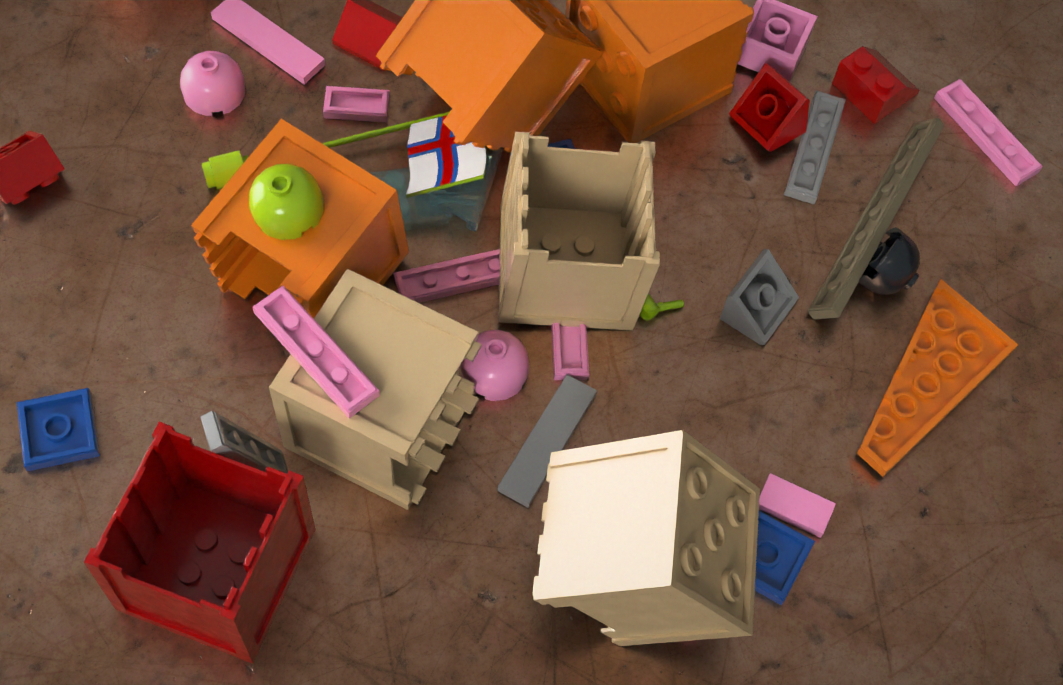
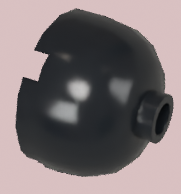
(892, 265)

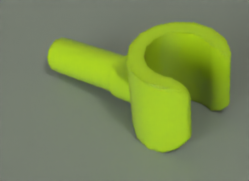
(651, 309)

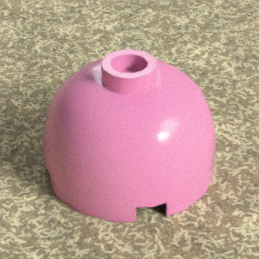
(212, 83)
(499, 365)

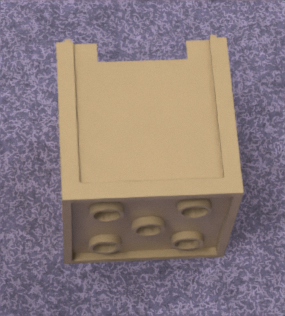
(576, 235)
(413, 363)
(650, 540)

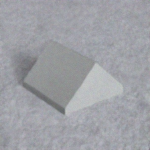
(760, 299)

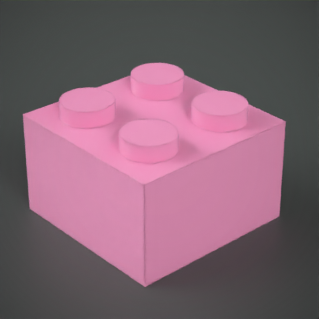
(776, 37)

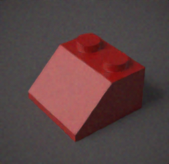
(872, 83)
(25, 165)

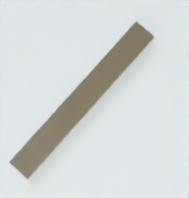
(875, 220)

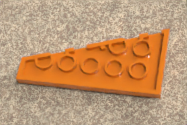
(939, 369)

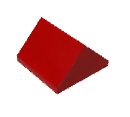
(365, 29)
(772, 109)

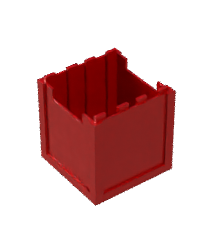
(204, 544)

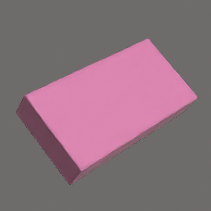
(356, 104)
(570, 352)
(795, 505)

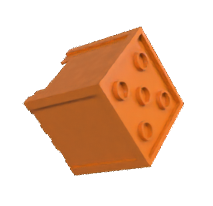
(660, 57)
(492, 62)
(357, 230)

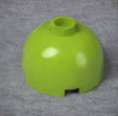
(285, 201)

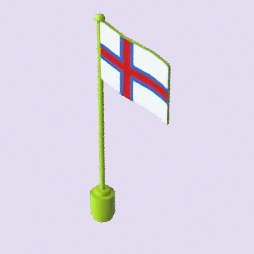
(432, 154)

